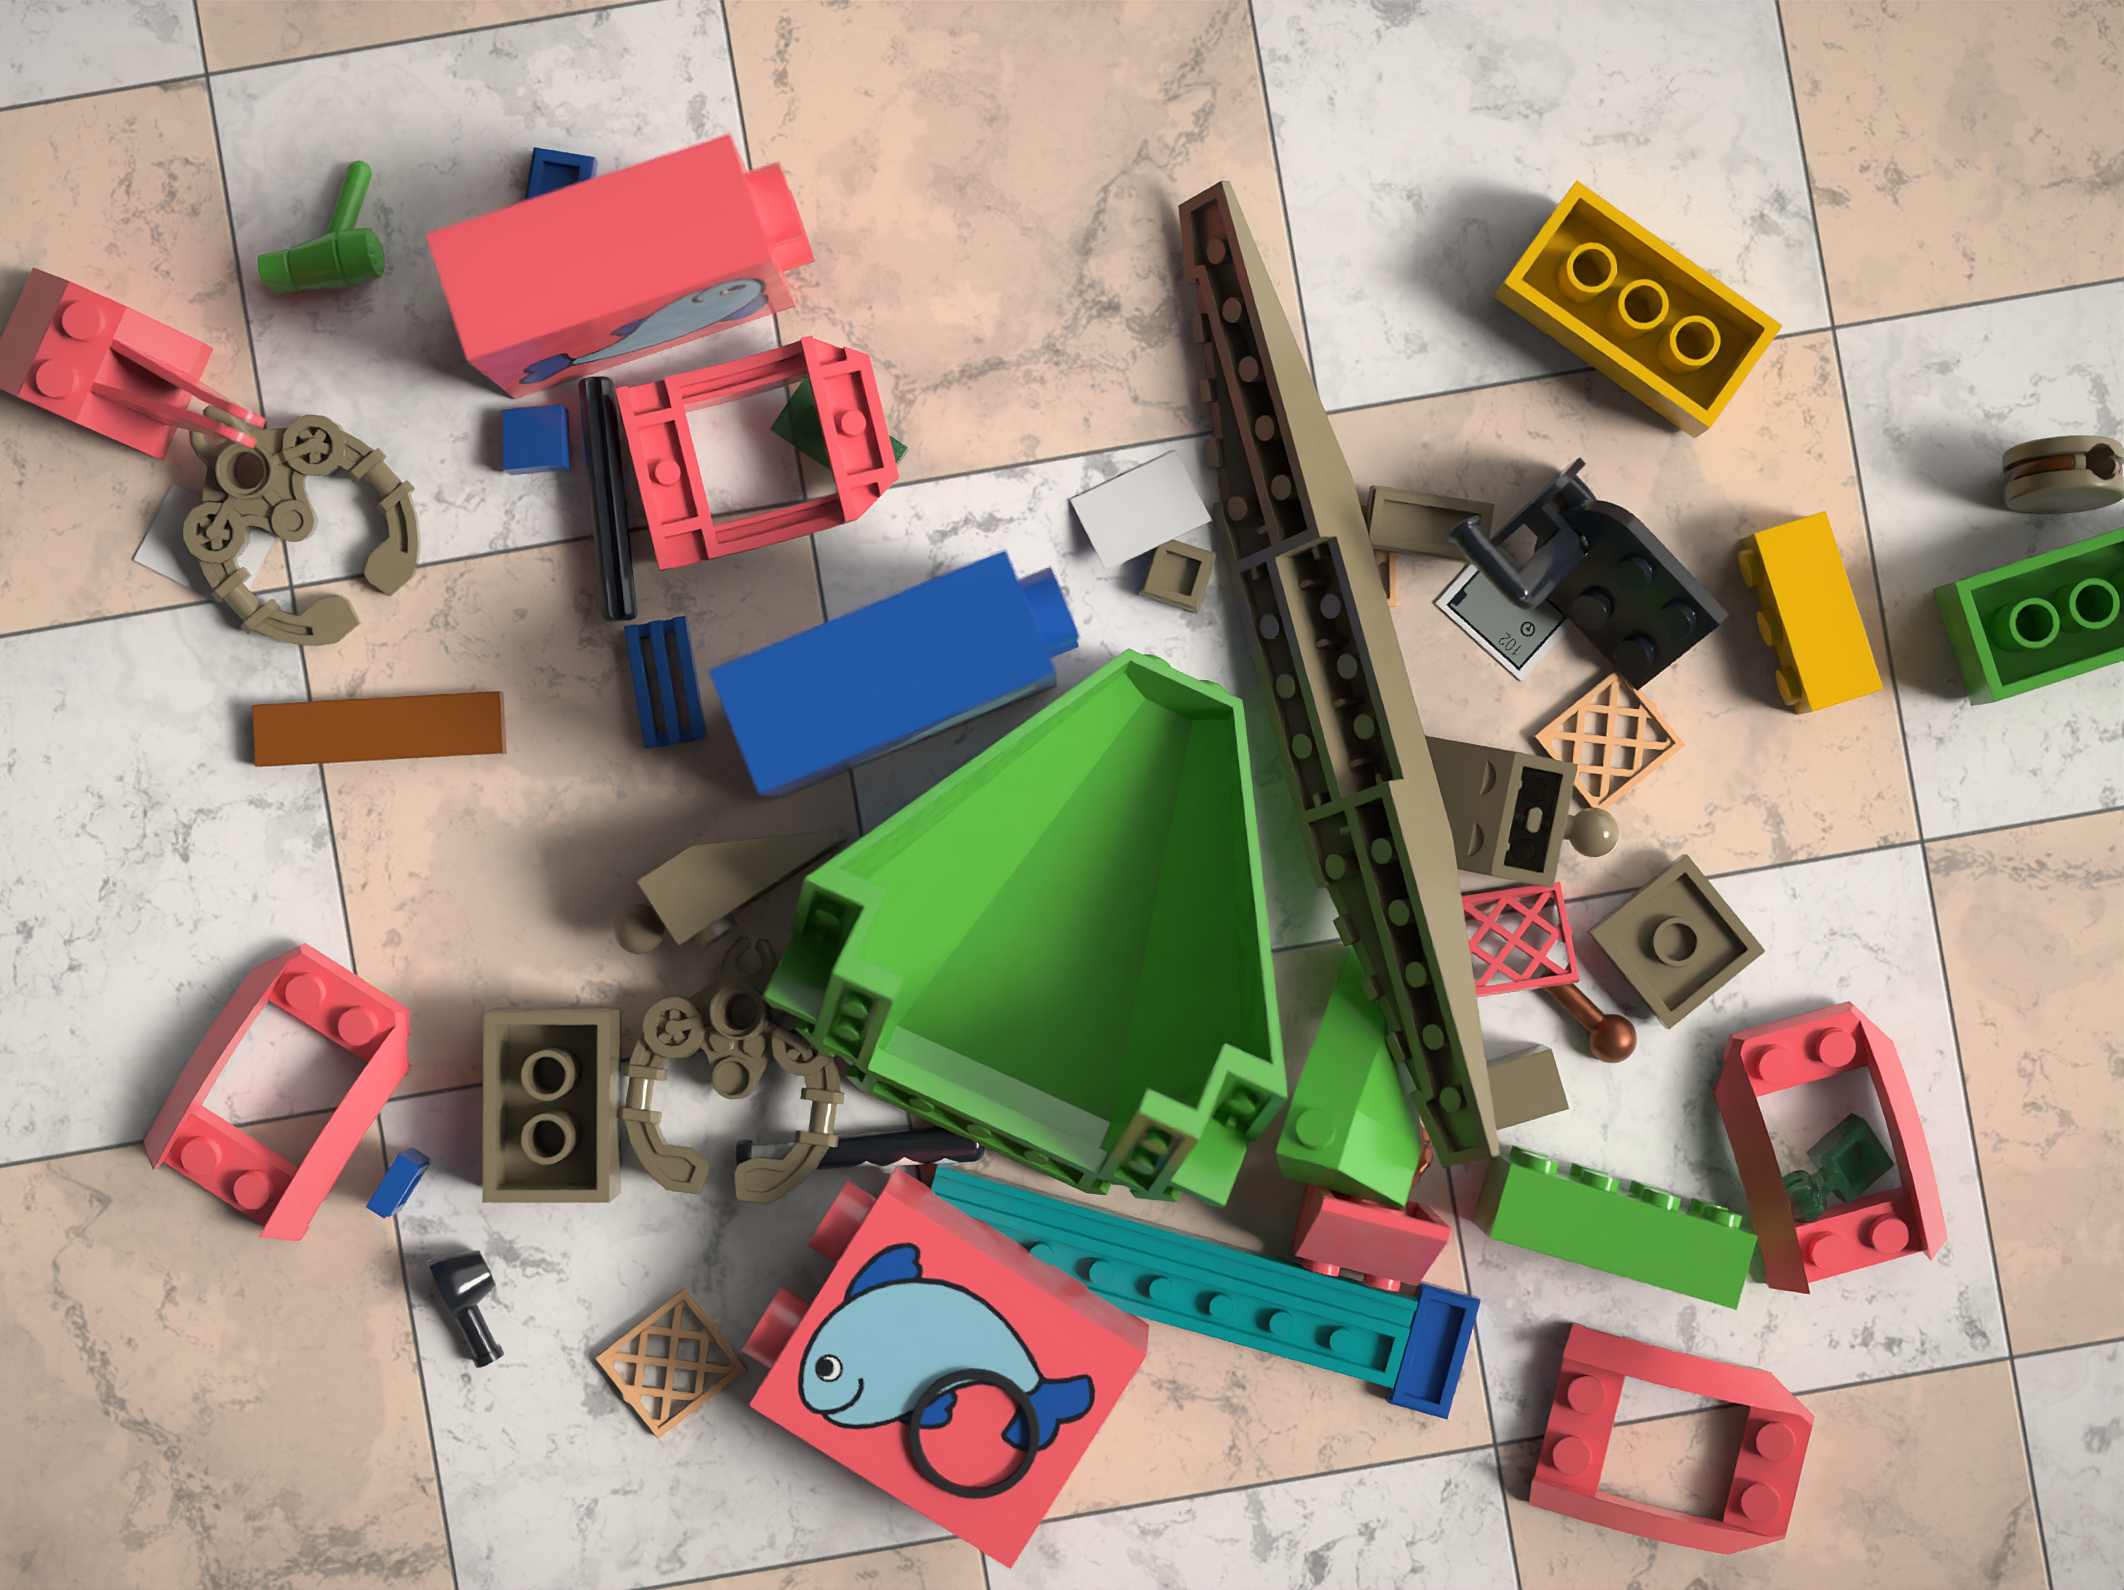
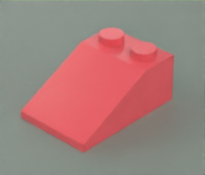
(1367, 1237)

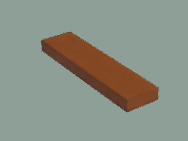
(379, 729)

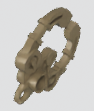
(280, 504)
(737, 1060)

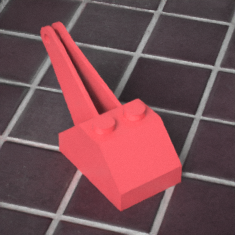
(109, 367)

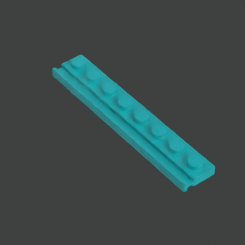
(1197, 1279)

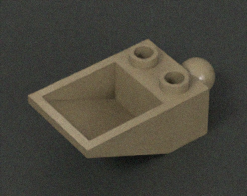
(1491, 812)
(711, 883)

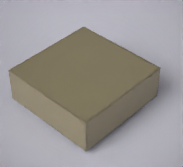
(1178, 575)

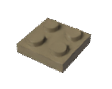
(1676, 941)

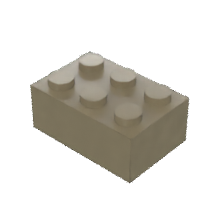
(551, 1105)

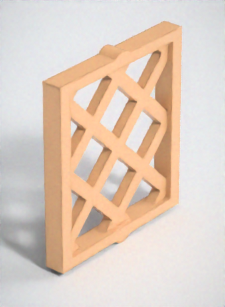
(1646, 709)
(633, 1393)

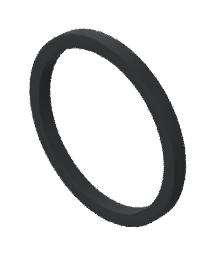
(965, 1491)

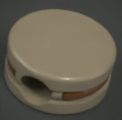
(2064, 474)

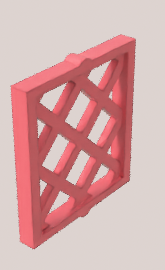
(1561, 933)

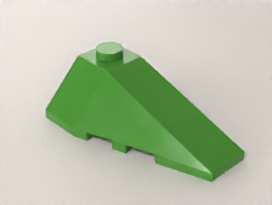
(1353, 1104)

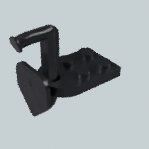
(1601, 574)

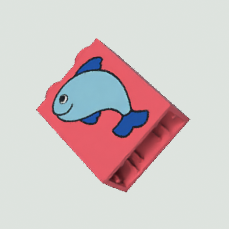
(621, 266)
(930, 1296)

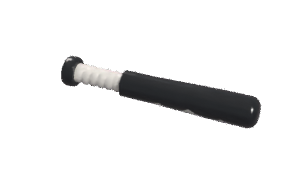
(876, 1149)

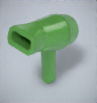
(336, 259)

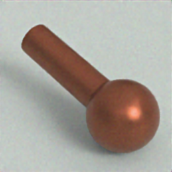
(1609, 1035)

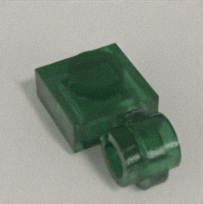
(1846, 1164)

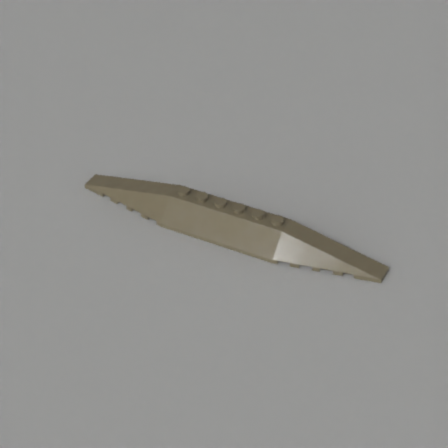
(1335, 679)

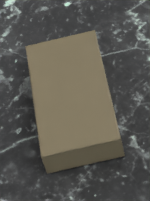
(1420, 522)

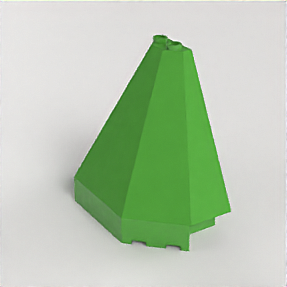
(1064, 944)

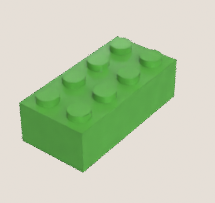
(2037, 618)
(1614, 1229)

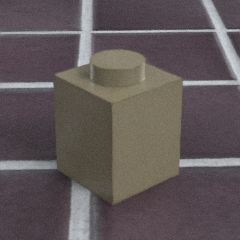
(1525, 1086)

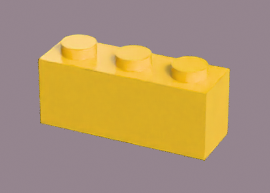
(1809, 614)

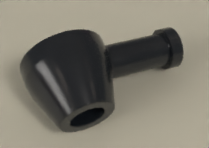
(463, 1284)

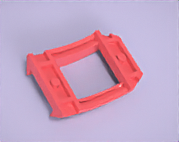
(669, 470)
(240, 1166)
(1845, 1234)
(1584, 1422)

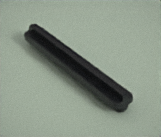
(607, 499)

